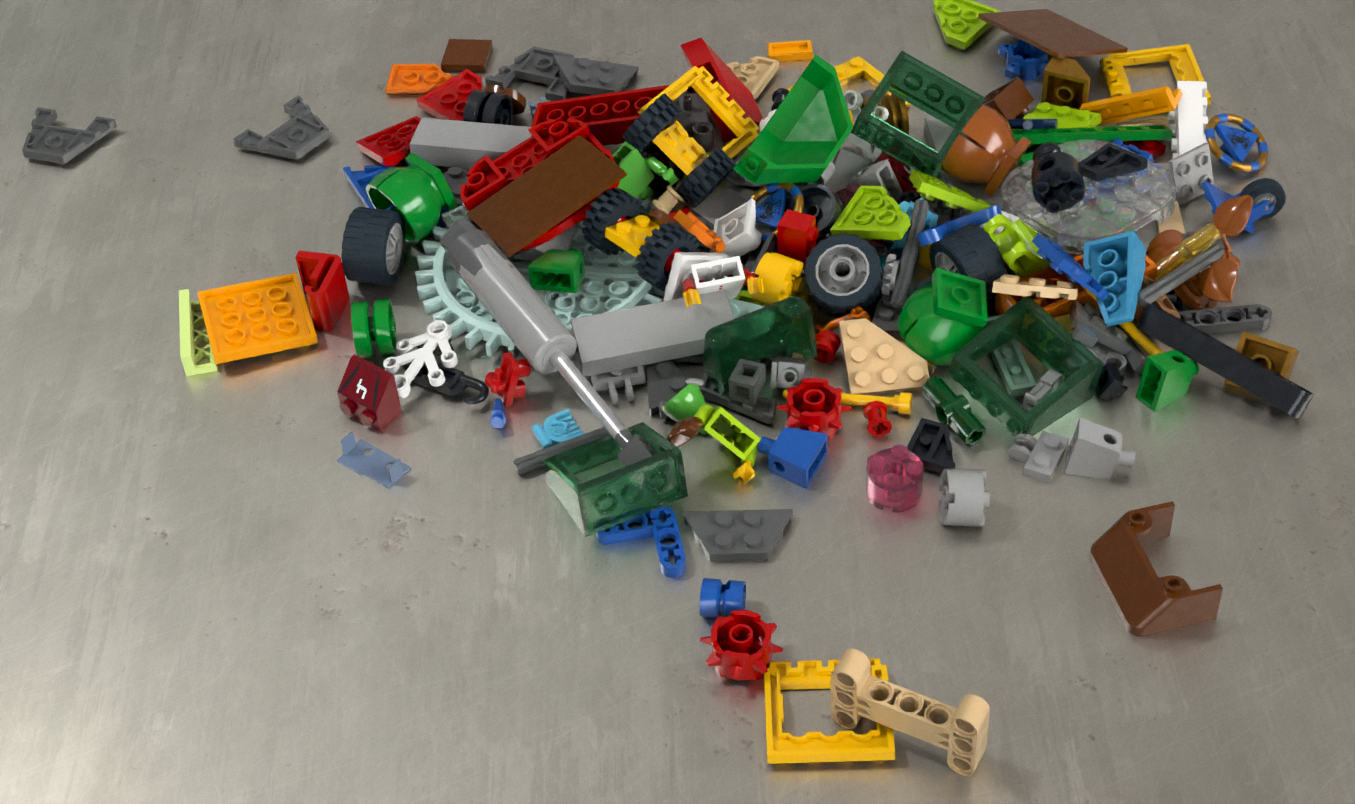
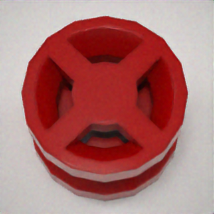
(827, 345)

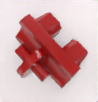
(505, 379)

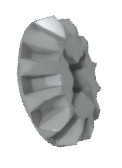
(889, 274)

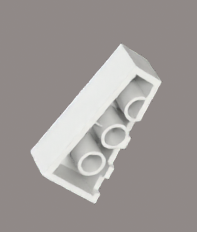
(1188, 118)

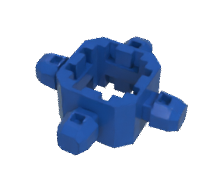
(1023, 60)

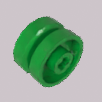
(369, 328)

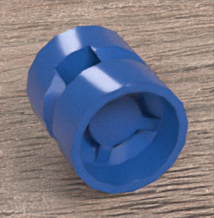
(721, 598)

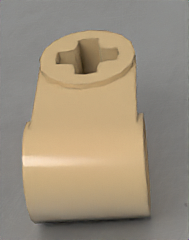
(670, 201)

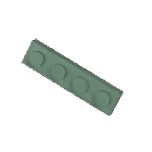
(1012, 366)

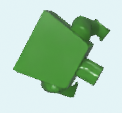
(640, 171)

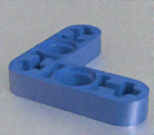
(938, 232)
(657, 530)

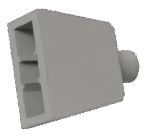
(878, 175)
(1096, 451)

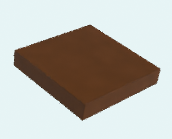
(466, 54)

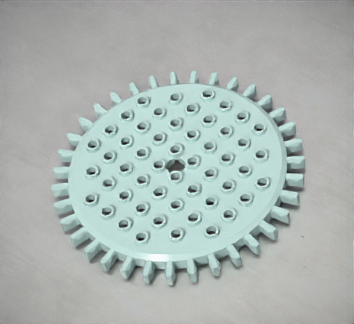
(608, 286)

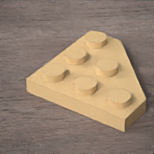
(756, 73)
(1011, 285)
(878, 361)

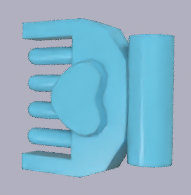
(556, 429)

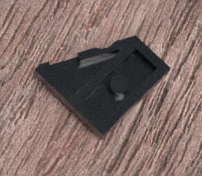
(1111, 162)

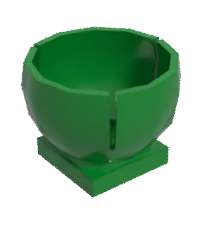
(416, 193)
(945, 316)

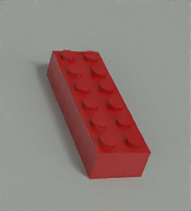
(604, 114)

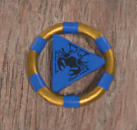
(1236, 142)
(772, 209)

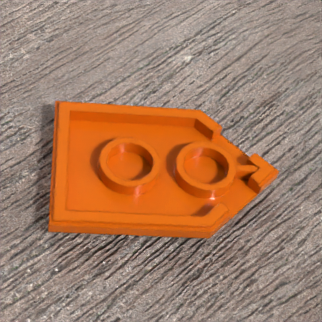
(415, 78)

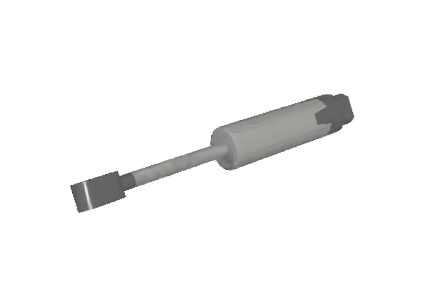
(530, 324)

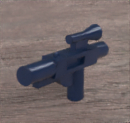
(1032, 123)

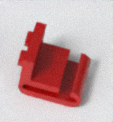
(324, 286)

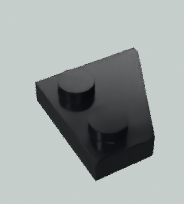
(932, 445)

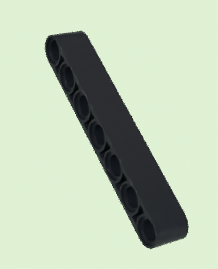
(1225, 361)

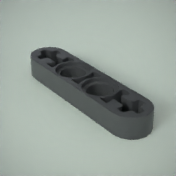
(1249, 316)

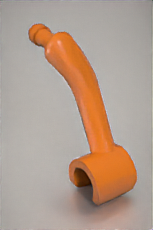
(856, 313)

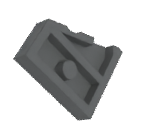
(663, 383)

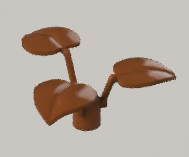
(1219, 279)

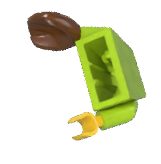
(726, 431)

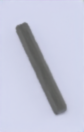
(534, 460)

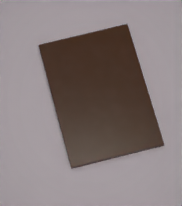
(1052, 33)
(545, 195)

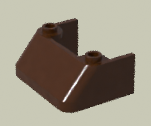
(1137, 593)

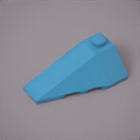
(1120, 268)

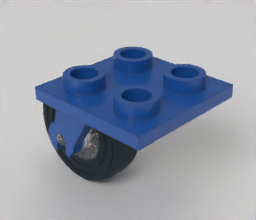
(1266, 194)

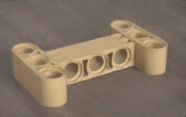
(958, 730)

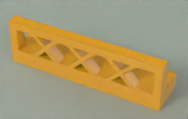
(1135, 104)

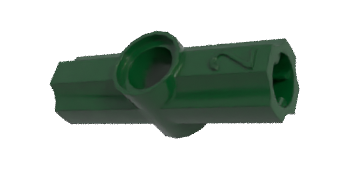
(953, 410)

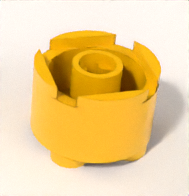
(780, 278)

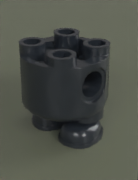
(1056, 178)

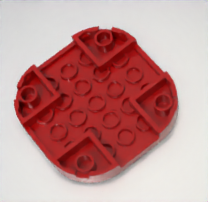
(546, 138)

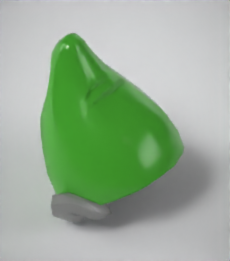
(684, 403)

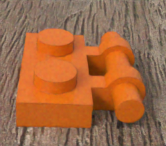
(701, 231)

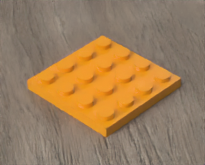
(256, 318)

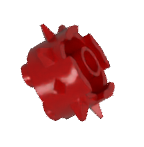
(814, 407)
(741, 645)

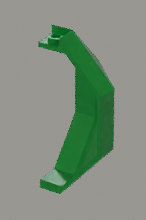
(802, 131)

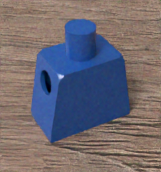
(795, 454)

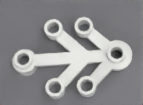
(855, 110)
(437, 334)

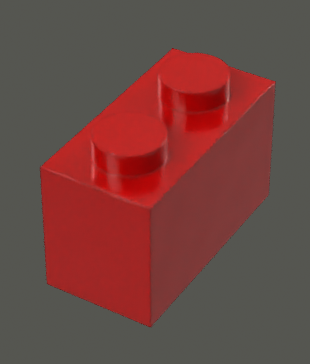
(796, 235)

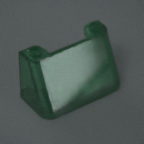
(756, 335)

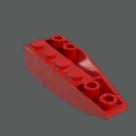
(700, 54)

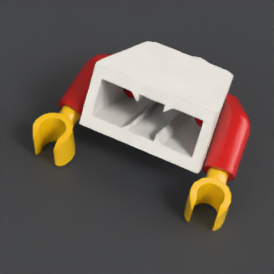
(719, 275)

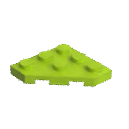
(960, 21)
(1066, 116)
(932, 187)
(872, 216)

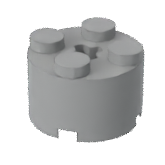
(963, 497)

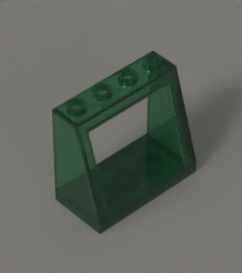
(929, 92)
(1050, 345)
(620, 493)

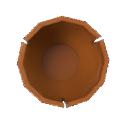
(986, 152)

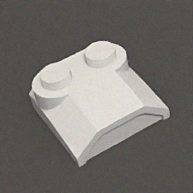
(739, 230)

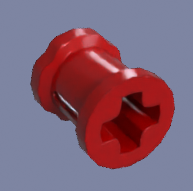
(877, 419)

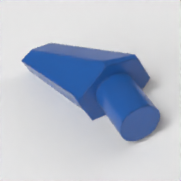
(498, 414)

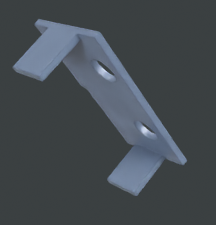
(372, 465)

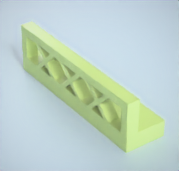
(190, 337)

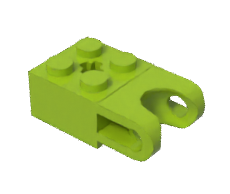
(1016, 245)

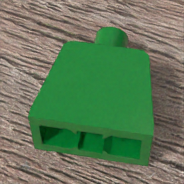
(557, 271)
(1165, 379)

